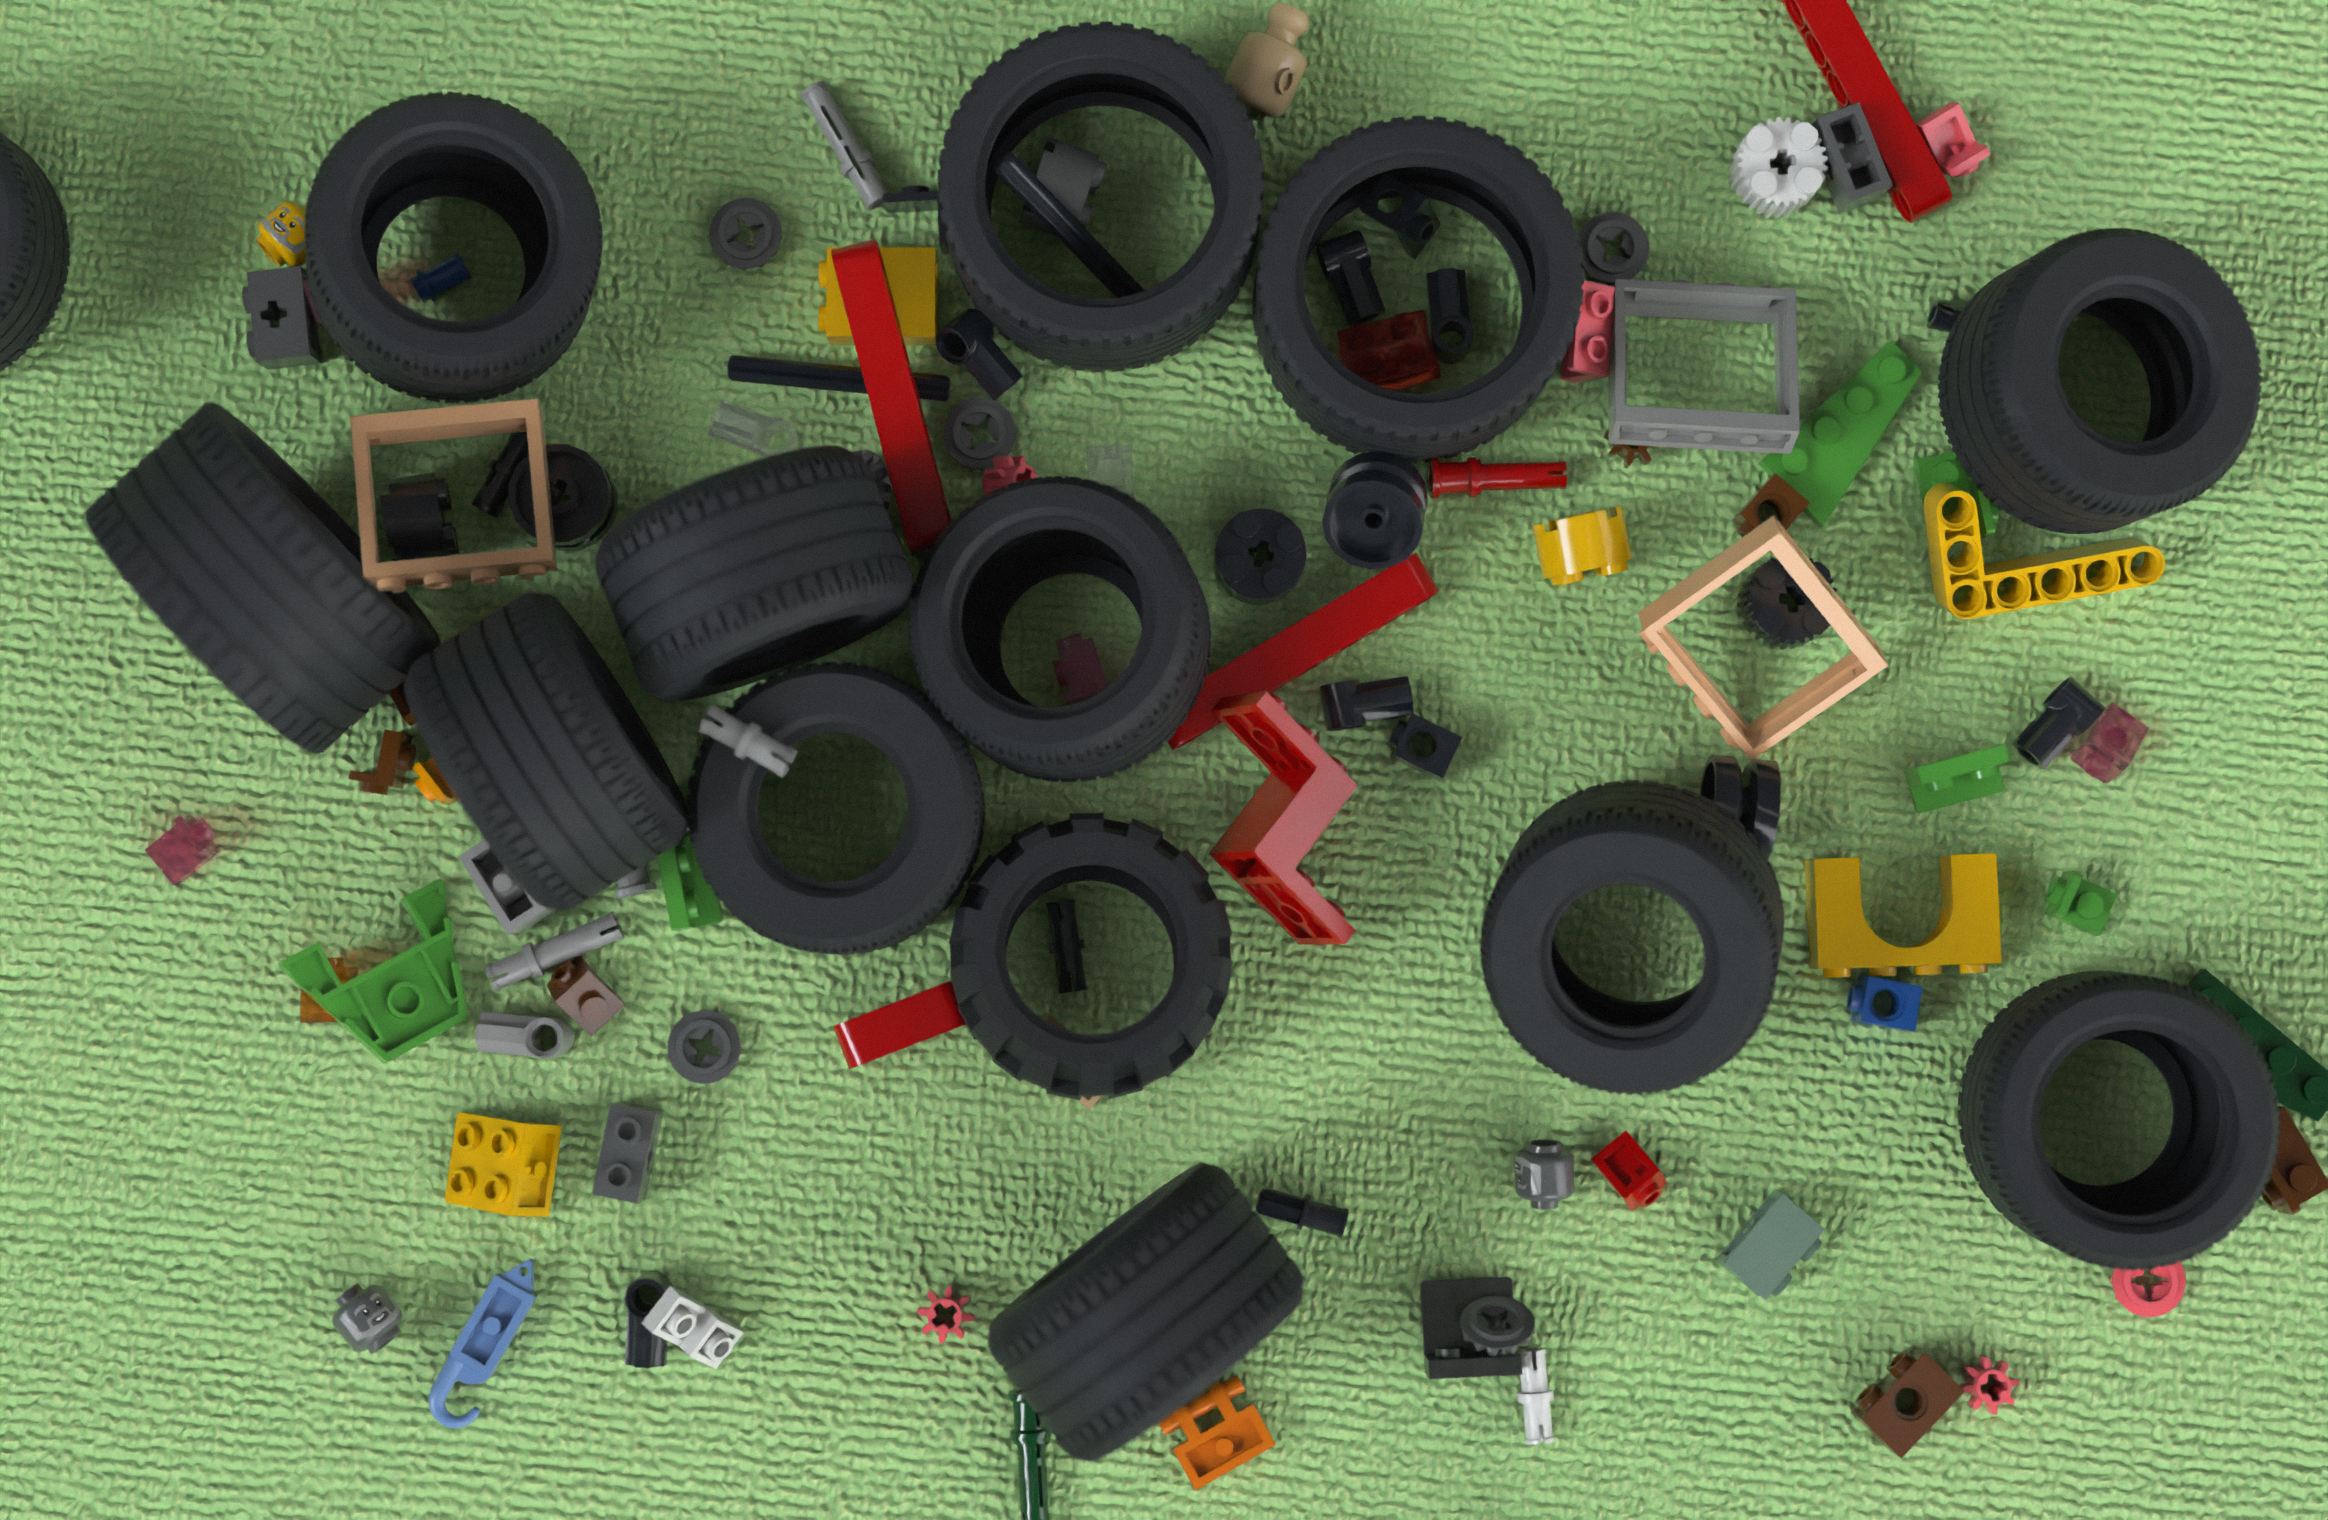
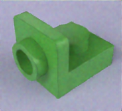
(2079, 902)

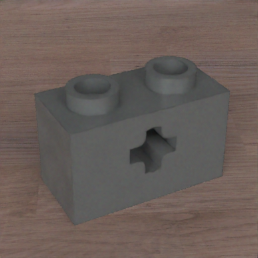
(1854, 162)
(297, 336)
(627, 1152)

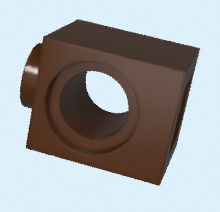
(1777, 494)

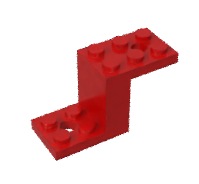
(1283, 818)

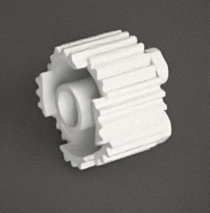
(1794, 148)

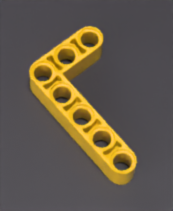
(2027, 571)

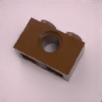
(1933, 1396)

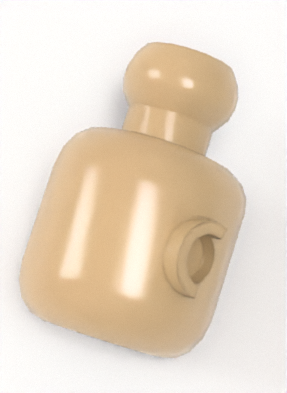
(1267, 64)

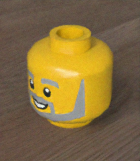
(284, 234)

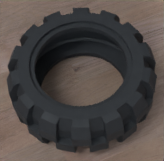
(1112, 853)

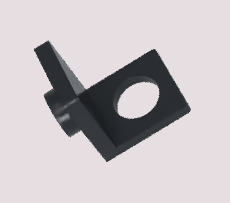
(917, 199)
(1412, 222)

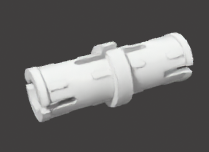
(1535, 1397)

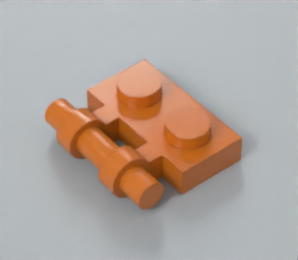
(1224, 1444)

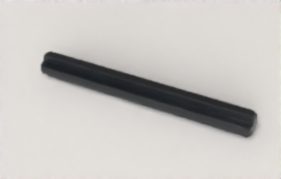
(1065, 226)
(823, 376)

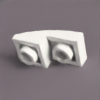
(692, 1327)

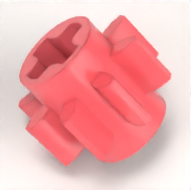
(1006, 471)
(945, 1326)
(1997, 1393)

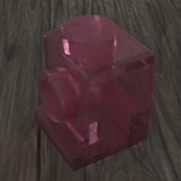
(1078, 668)

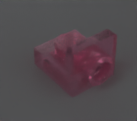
(2110, 744)
(184, 848)

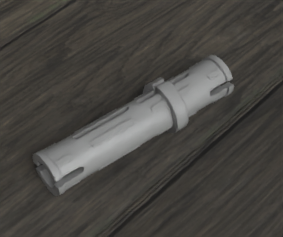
(820, 102)
(554, 951)

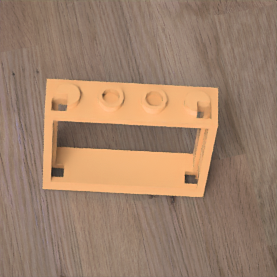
(448, 424)
(1808, 700)

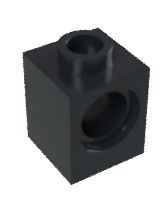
(1444, 743)

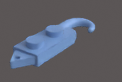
(484, 1340)

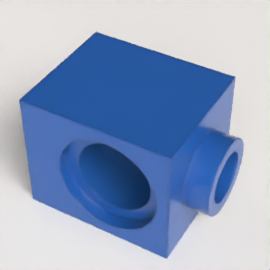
(1904, 1005)

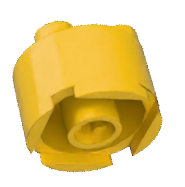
(1583, 544)

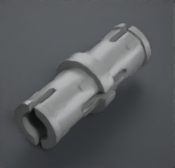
(747, 740)

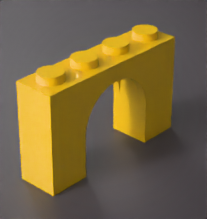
(1963, 936)

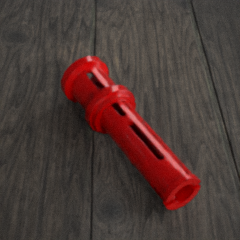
(1473, 477)

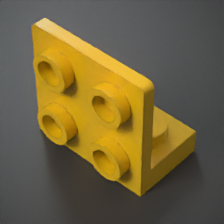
(503, 1165)

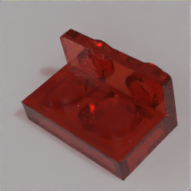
(1390, 351)

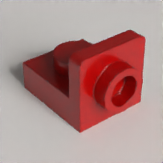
(1630, 1172)

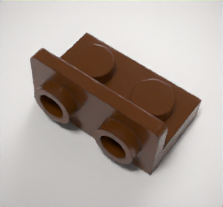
(2295, 1172)

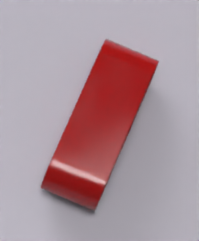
(899, 1025)

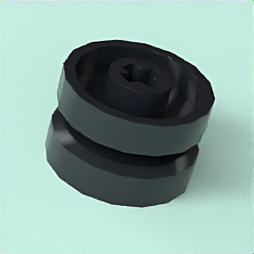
(591, 501)
(1375, 510)
(1748, 795)

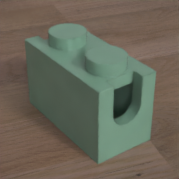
(1771, 1245)

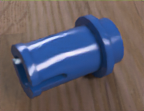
(440, 278)

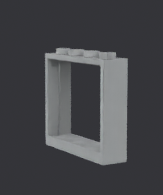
(1707, 427)

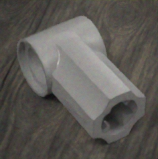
(521, 1034)

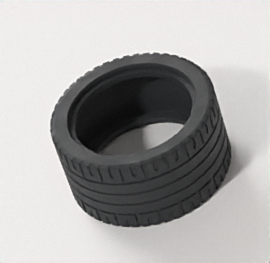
(1087, 69)
(1447, 165)
(258, 579)

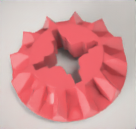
(2161, 1296)

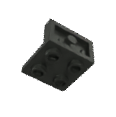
(1443, 1341)

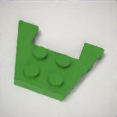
(400, 999)

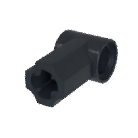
(1348, 265)
(1449, 312)
(970, 343)
(1354, 703)
(2066, 714)
(642, 1346)

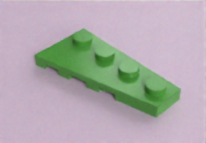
(1844, 432)

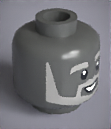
(1544, 1173)
(367, 1318)

